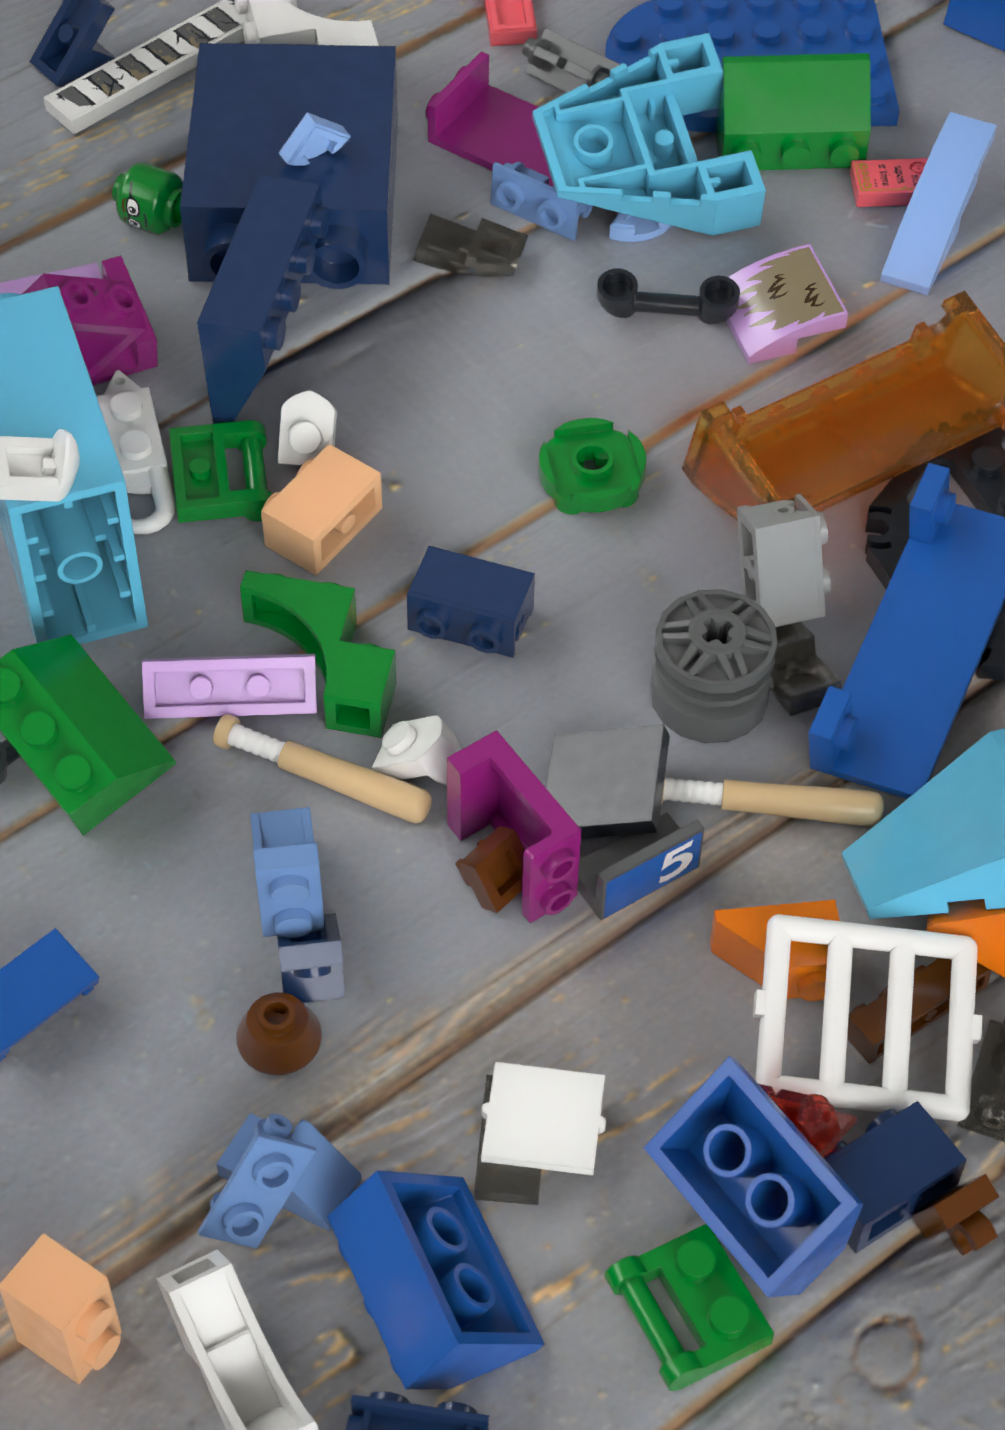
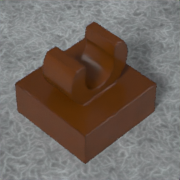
(494, 869)
(961, 1215)

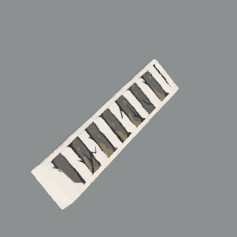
(144, 67)

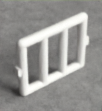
(903, 945)

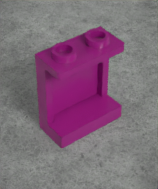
(498, 789)

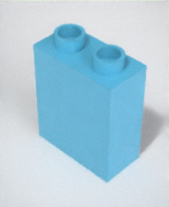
(77, 553)

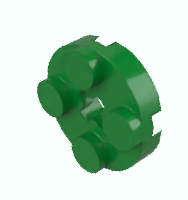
(588, 490)

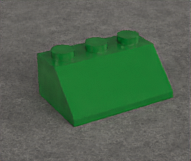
(795, 110)
(76, 730)

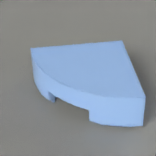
(313, 138)
(635, 229)

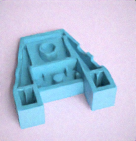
(631, 151)
(939, 841)

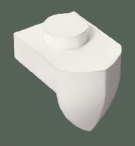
(305, 428)
(38, 467)
(417, 749)

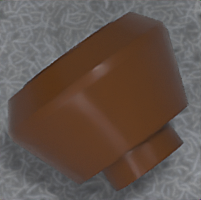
(278, 1034)

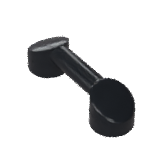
(620, 297)

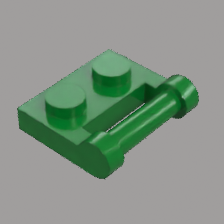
(202, 471)
(707, 1297)

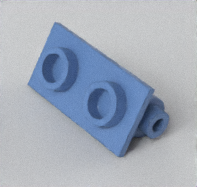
(531, 198)
(258, 1185)

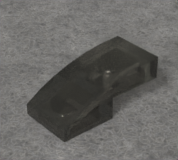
(458, 249)
(798, 673)

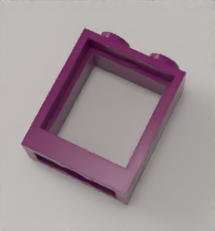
(100, 321)

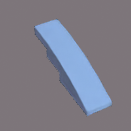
(938, 203)

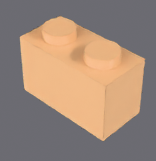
(321, 509)
(62, 1309)

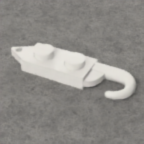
(139, 448)

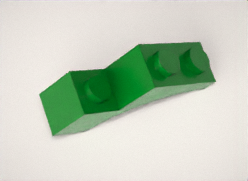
(323, 622)

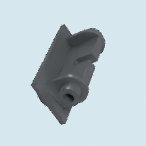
(565, 62)

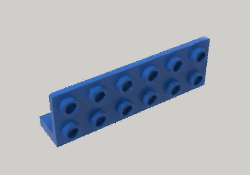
(919, 648)

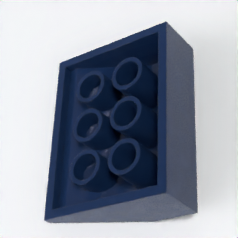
(258, 288)

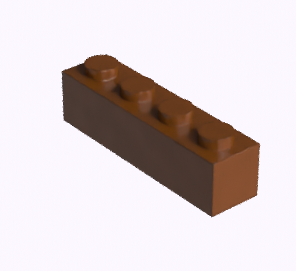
(929, 1003)

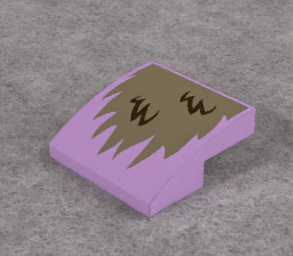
(784, 301)

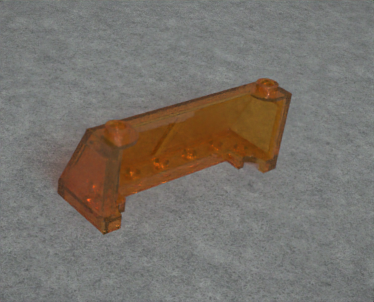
(858, 422)

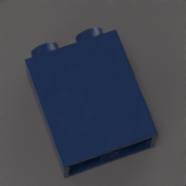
(243, 116)

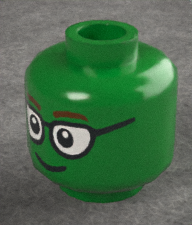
(148, 198)

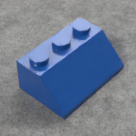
(756, 1181)
(432, 1279)

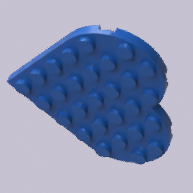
(762, 30)

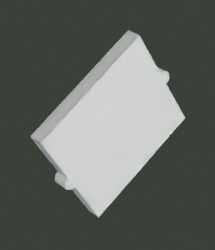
(543, 1118)

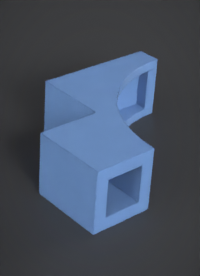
(287, 873)

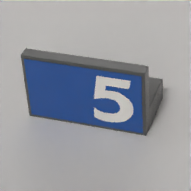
(638, 865)

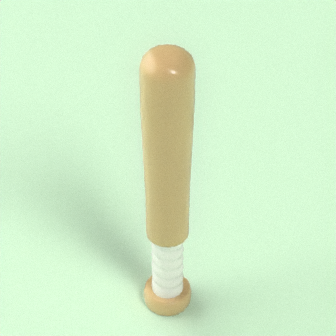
(344, 777)
(784, 800)

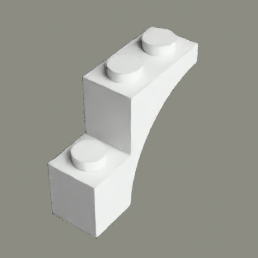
(285, 24)
(231, 1347)

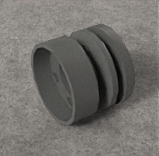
(713, 665)

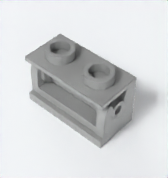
(784, 559)

